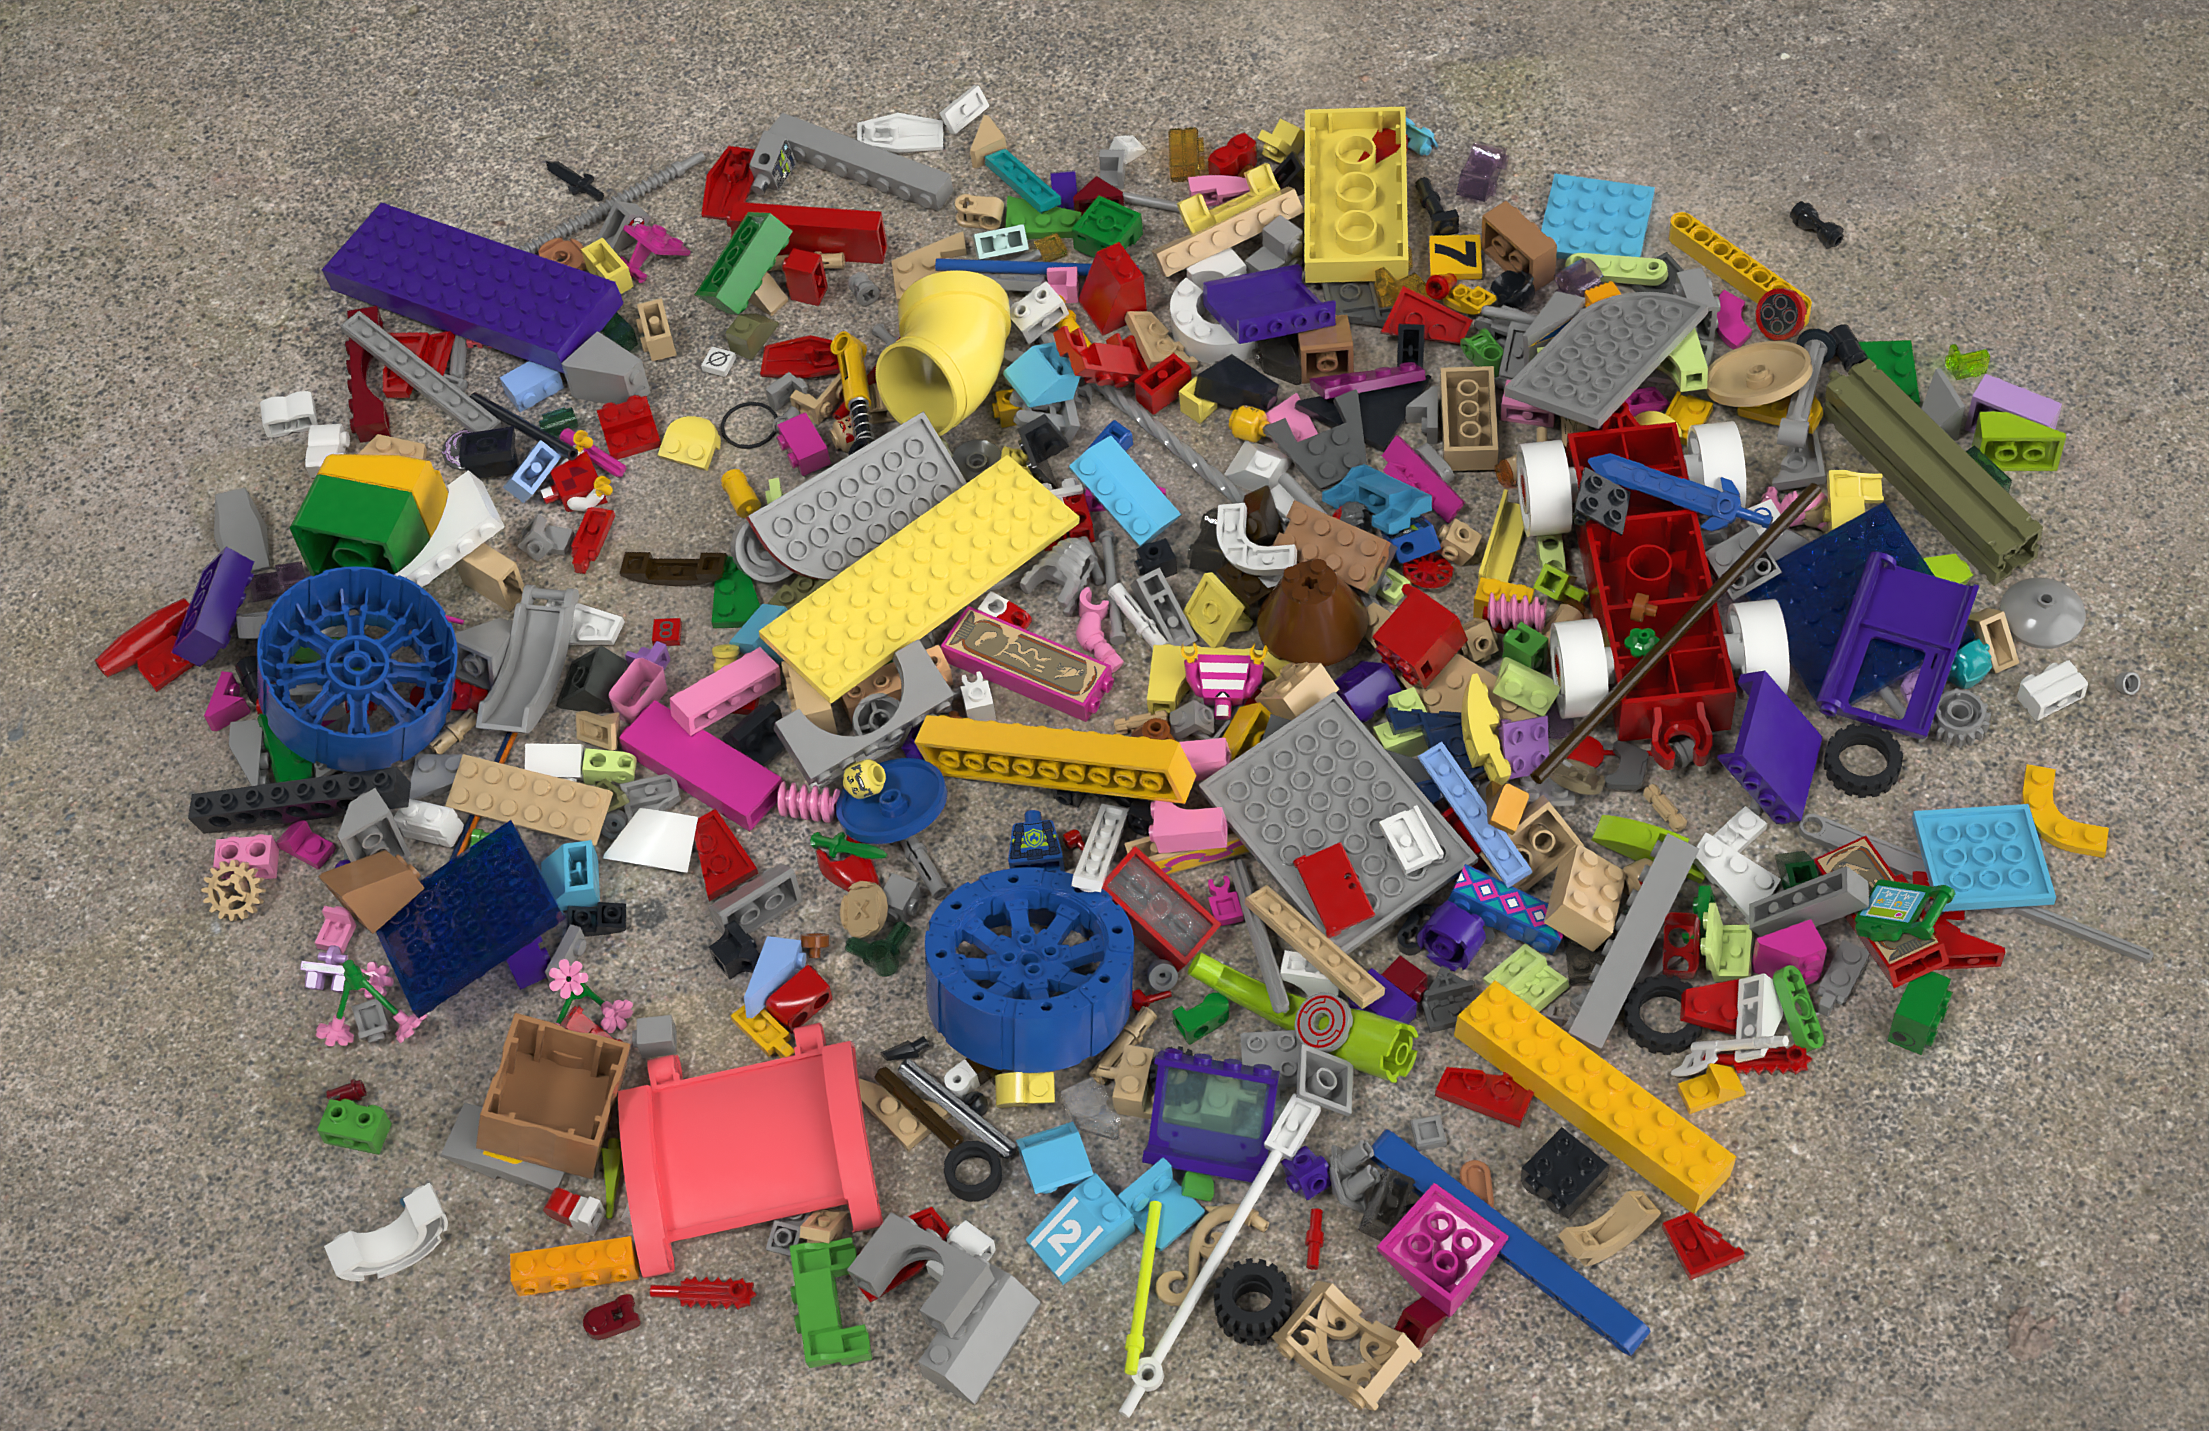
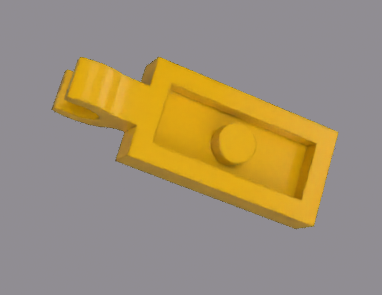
(764, 1032)

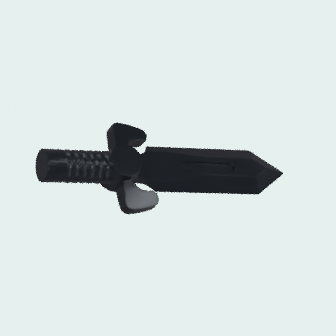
(574, 179)

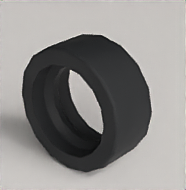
(968, 1150)

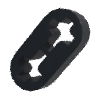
(1412, 926)

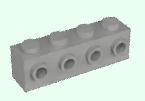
(1817, 899)

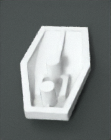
(902, 133)

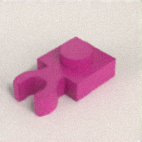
(1224, 905)

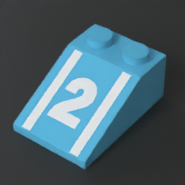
(1081, 1229)

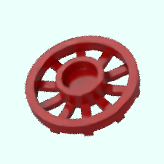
(1428, 571)

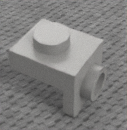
(781, 390)
(1190, 719)
(371, 1020)

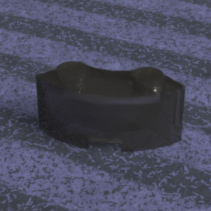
(1206, 553)

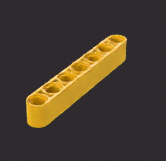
(1726, 259)

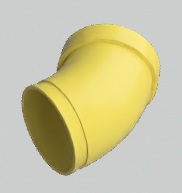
(947, 350)

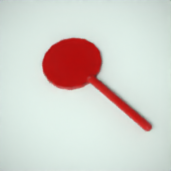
(1592, 752)

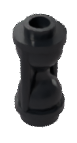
(1808, 218)

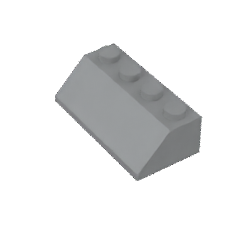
(983, 1340)

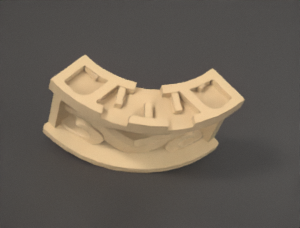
(1393, 1353)

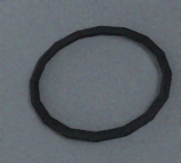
(743, 405)

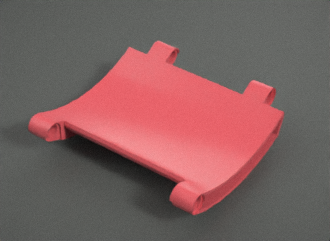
(745, 1146)

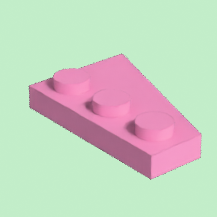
(1298, 421)

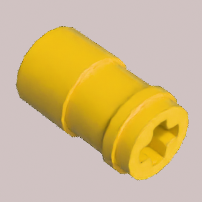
(740, 493)

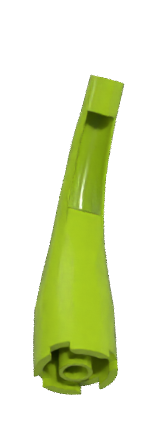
(1374, 1042)

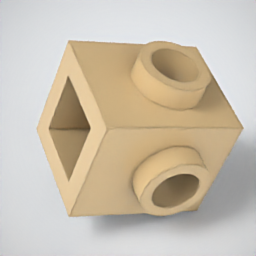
(1458, 541)
(1480, 641)

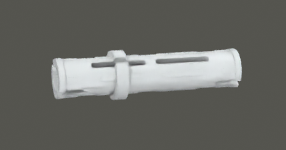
(1145, 627)

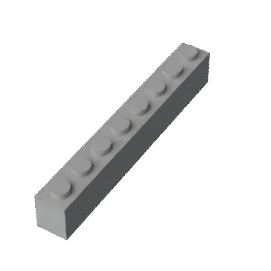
(865, 163)
(1633, 942)

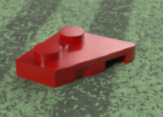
(1699, 1246)

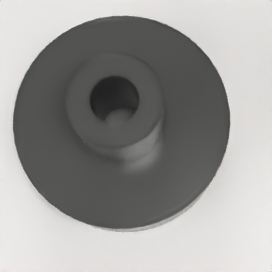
(614, 823)

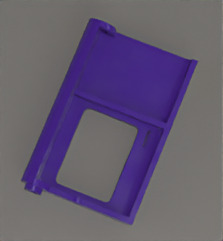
(1909, 612)

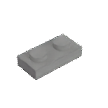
(570, 948)

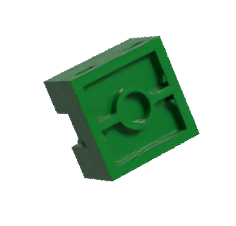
(1106, 225)

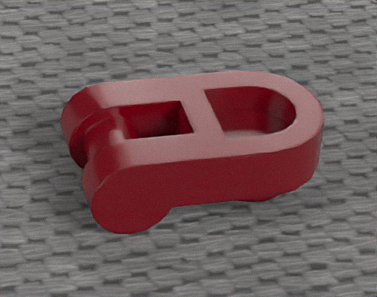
(600, 1322)

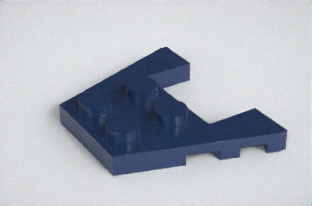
(1436, 728)

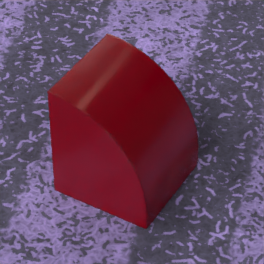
(1420, 1321)

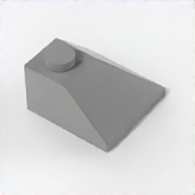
(1944, 404)
(1324, 1080)

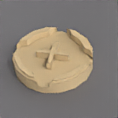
(864, 909)

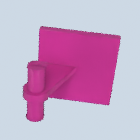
(650, 240)

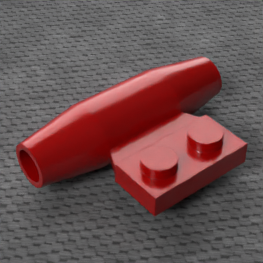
(150, 647)

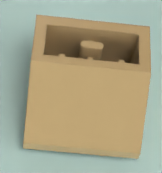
(1296, 689)

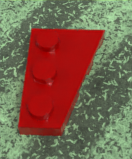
(1440, 322)
(393, 384)
(1486, 1094)

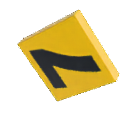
(1456, 255)

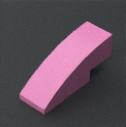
(1217, 188)

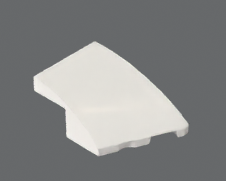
(655, 840)

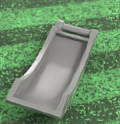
(531, 662)

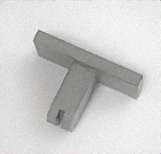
(1550, 1015)

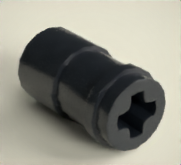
(1847, 346)
(247, 673)

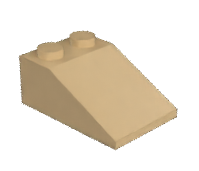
(1541, 840)

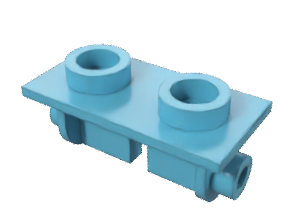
(1420, 138)

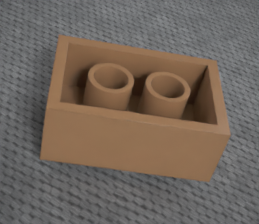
(1518, 244)

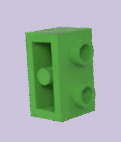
(354, 1126)

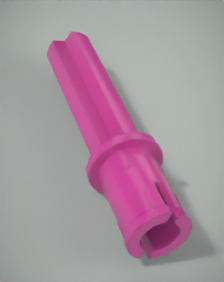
(597, 455)

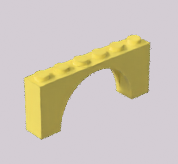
(1168, 673)

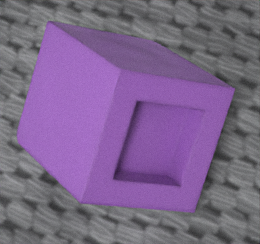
(657, 655)

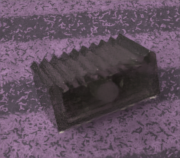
(1386, 1204)

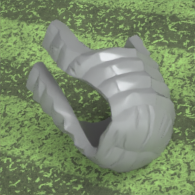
(1067, 565)

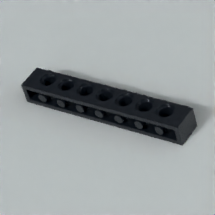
(294, 800)

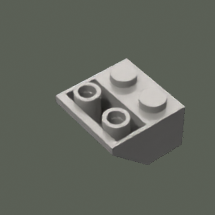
(1727, 552)

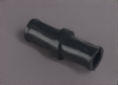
(1429, 198)

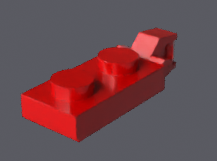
(590, 537)

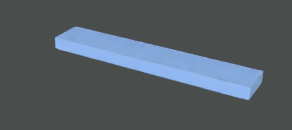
(1473, 814)

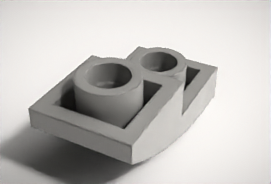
(786, 1233)

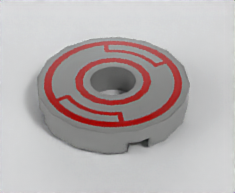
(1308, 1022)

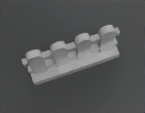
(1061, 414)

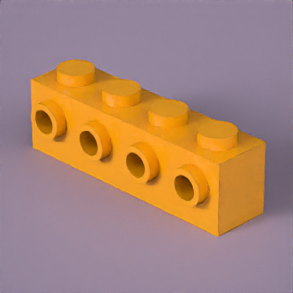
(574, 1266)

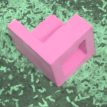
(1064, 282)

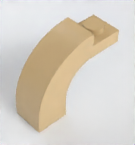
(1612, 1230)

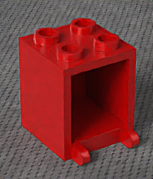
(1419, 637)

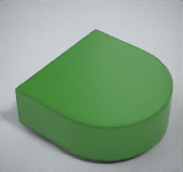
(1198, 1186)

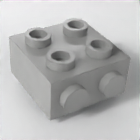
(1698, 287)

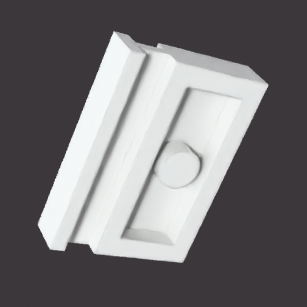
(1411, 839)

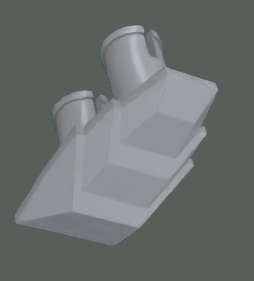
(1346, 1183)

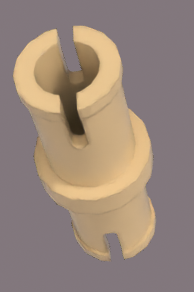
(454, 732)

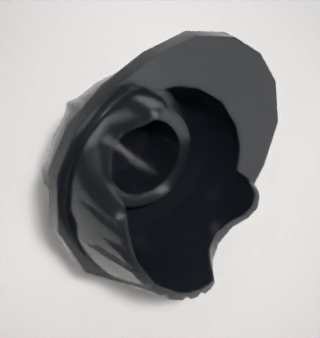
(1513, 289)

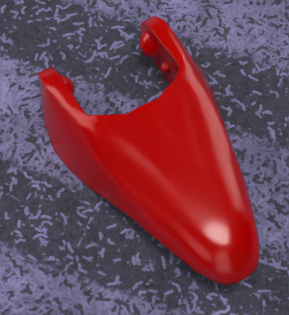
(847, 871)

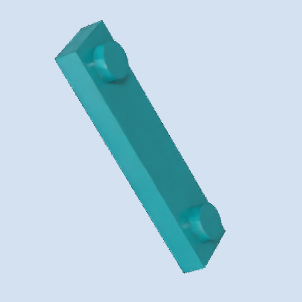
(1022, 180)

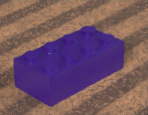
(214, 607)

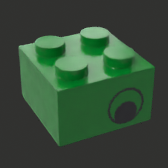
(1920, 1012)

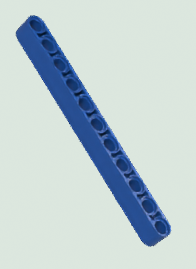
(1521, 1250)

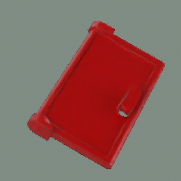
(1337, 899)

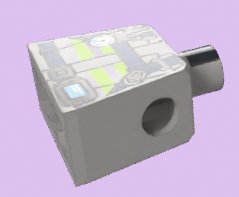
(771, 162)

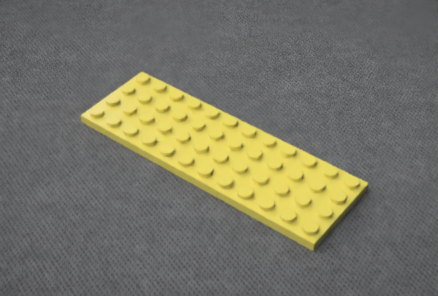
(918, 578)

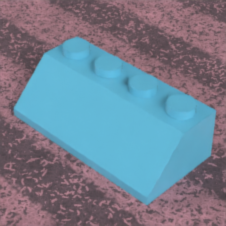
(1124, 491)

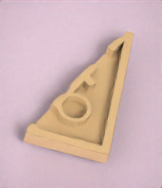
(894, 1116)

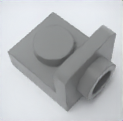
(533, 539)

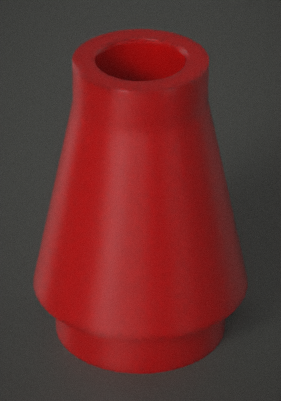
(1440, 285)

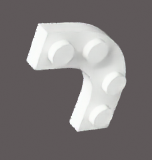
(1245, 554)

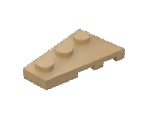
(1154, 340)

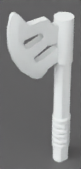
(1712, 1047)

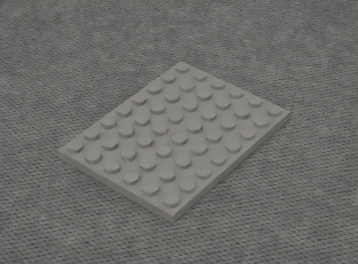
(1327, 785)

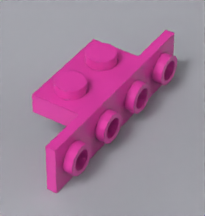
(1413, 470)

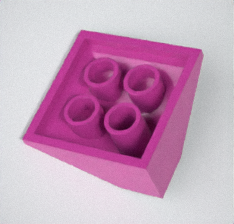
(1442, 1248)

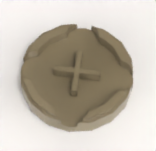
(1579, 781)

